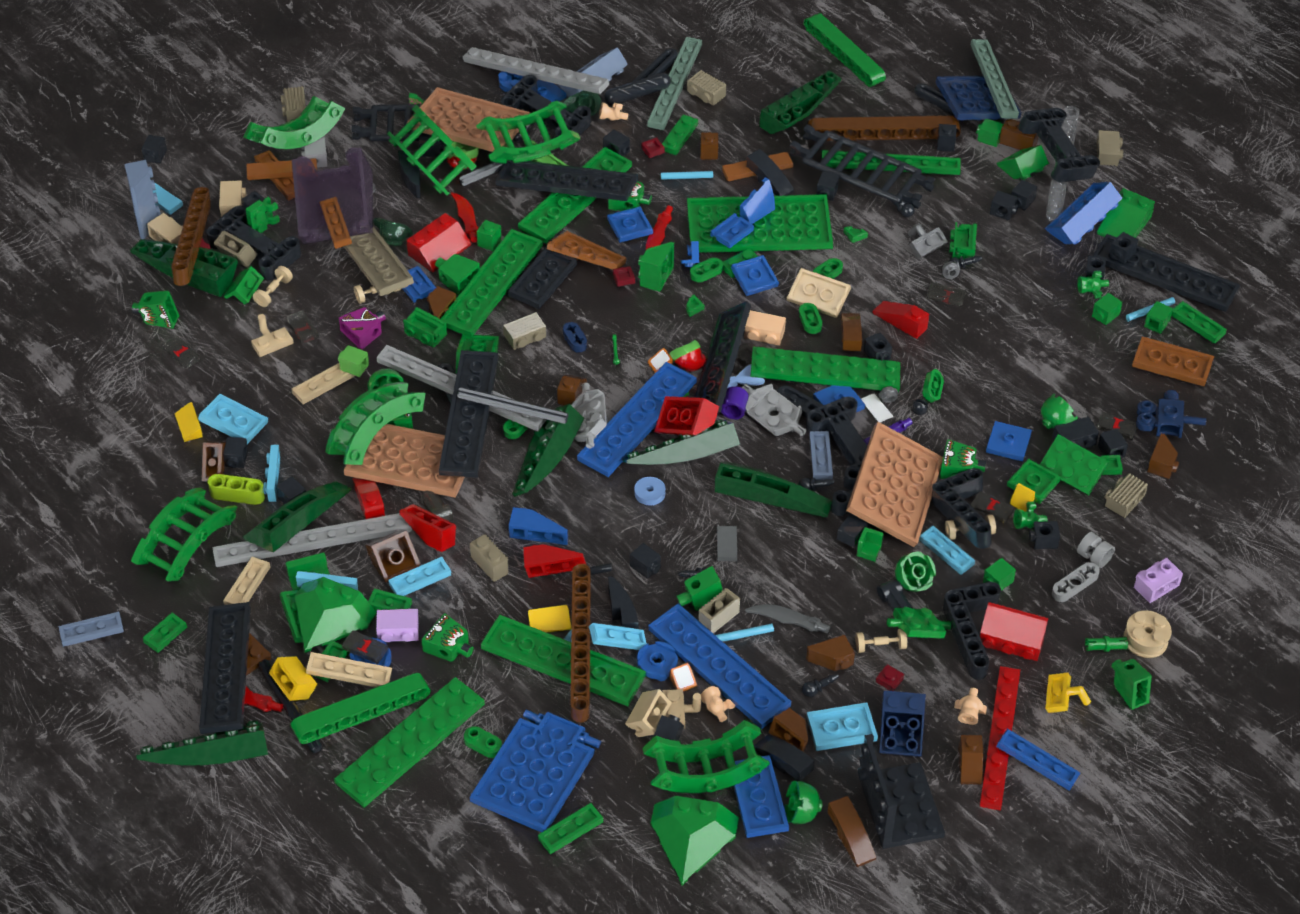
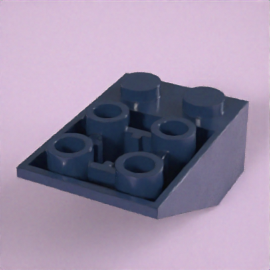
(902, 723)

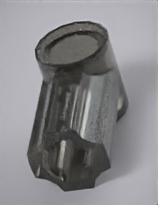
(436, 506)

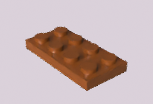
(1173, 361)

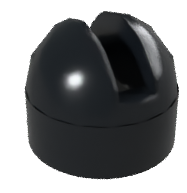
(920, 406)

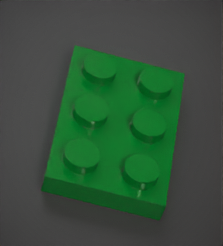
(1074, 464)

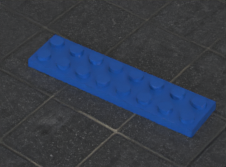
(635, 419)
(720, 666)

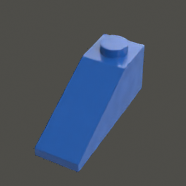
(532, 526)

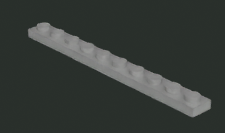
(540, 71)
(444, 381)
(314, 539)

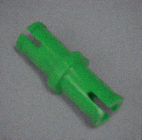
(1106, 643)

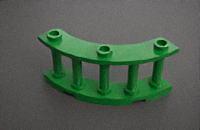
(309, 127)
(437, 135)
(531, 151)
(373, 411)
(170, 516)
(703, 751)

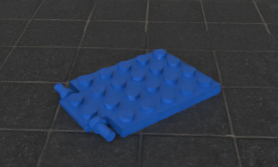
(535, 770)

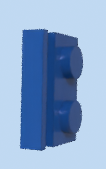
(732, 230)
(421, 287)

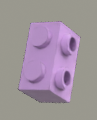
(1158, 580)
(398, 625)

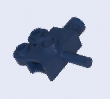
(1168, 415)

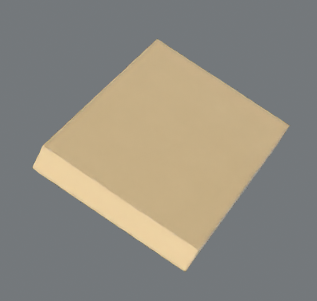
(819, 290)

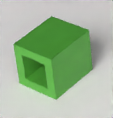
(353, 361)

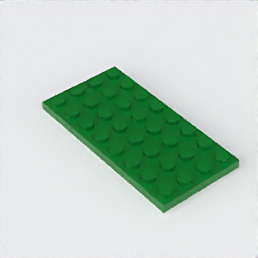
(795, 224)

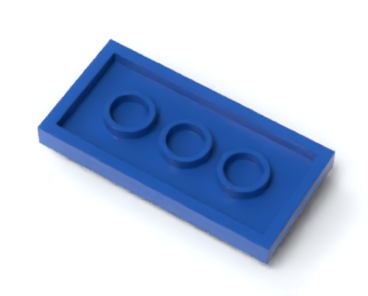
(761, 803)

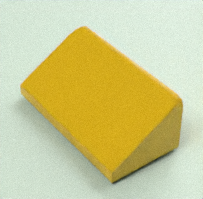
(188, 423)
(550, 618)

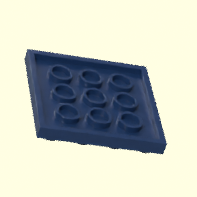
(969, 97)

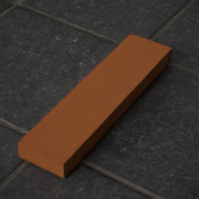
(272, 169)
(739, 169)
(284, 184)
(335, 222)

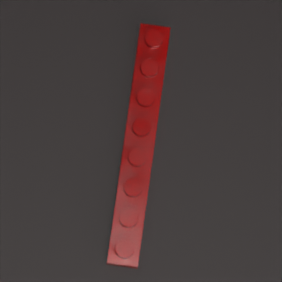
(1002, 719)

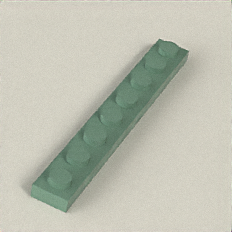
(678, 75)
(994, 79)

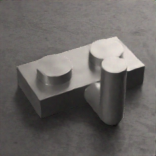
(927, 241)

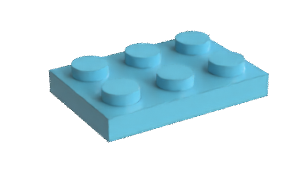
(232, 418)
(841, 726)

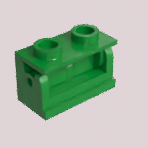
(963, 240)
(425, 327)

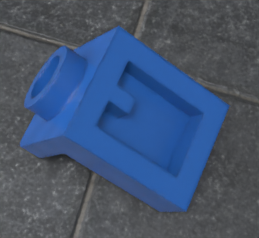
(693, 251)

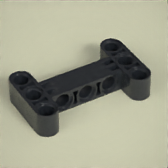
(525, 97)
(1070, 163)
(269, 252)
(837, 419)

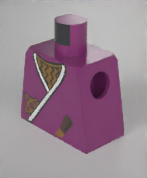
(362, 326)

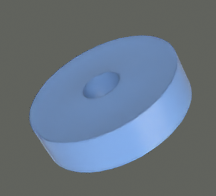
(651, 497)

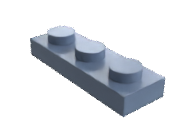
(820, 455)
(91, 629)

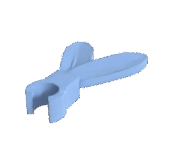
(744, 378)

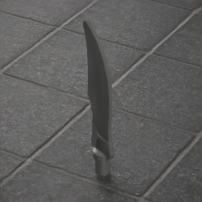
(789, 616)

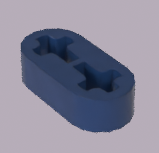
(571, 338)

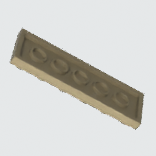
(378, 263)

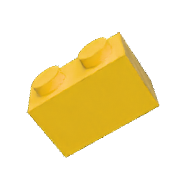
(292, 678)

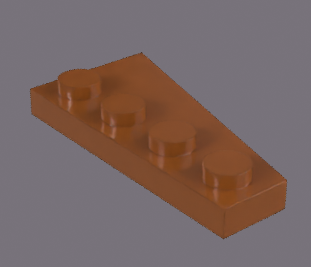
(583, 249)

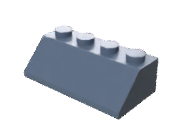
(602, 66)
(142, 194)

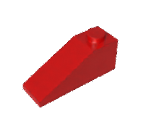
(904, 317)
(369, 498)
(431, 528)
(548, 560)

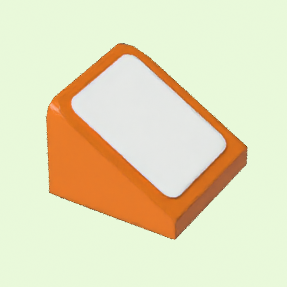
(659, 359)
(683, 677)

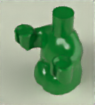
(1092, 284)
(1027, 518)

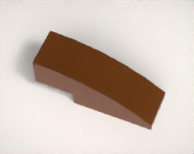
(851, 331)
(851, 831)

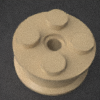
(1147, 634)

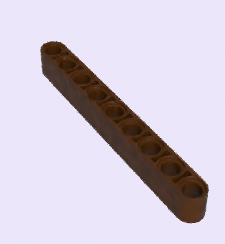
(884, 127)
(191, 236)
(580, 643)

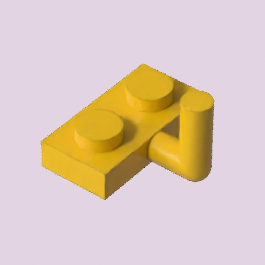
(1059, 692)

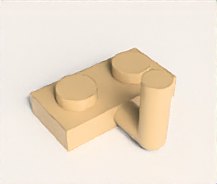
(270, 341)
(677, 706)

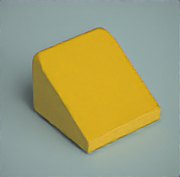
(1022, 496)

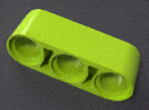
(236, 489)

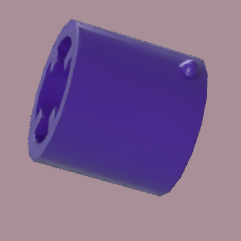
(735, 403)

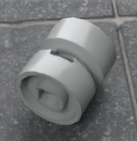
(1095, 549)

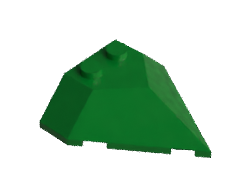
(330, 612)
(692, 832)

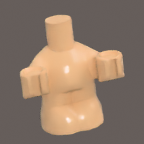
(612, 113)
(714, 703)
(970, 707)

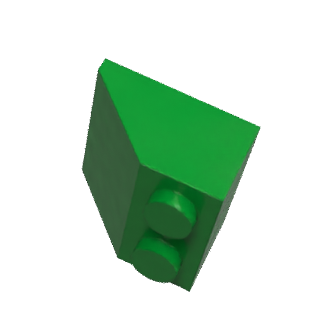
(1024, 162)
(656, 266)

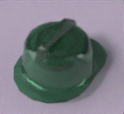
(583, 98)
(392, 232)

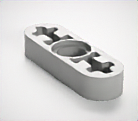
(1072, 589)

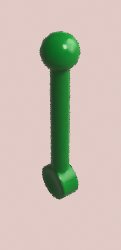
(616, 361)

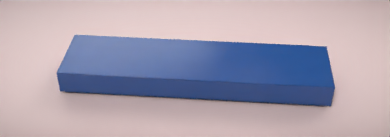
(1038, 759)

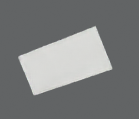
(877, 408)

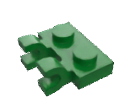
(258, 218)

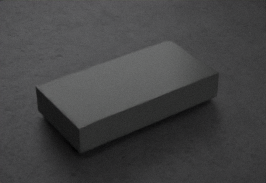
(726, 543)

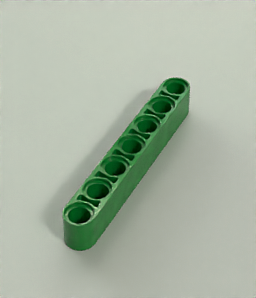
(844, 50)
(360, 708)

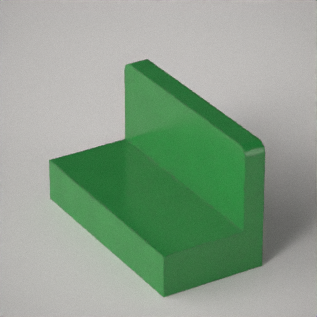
(245, 285)
(313, 564)

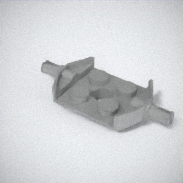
(765, 400)
(592, 407)

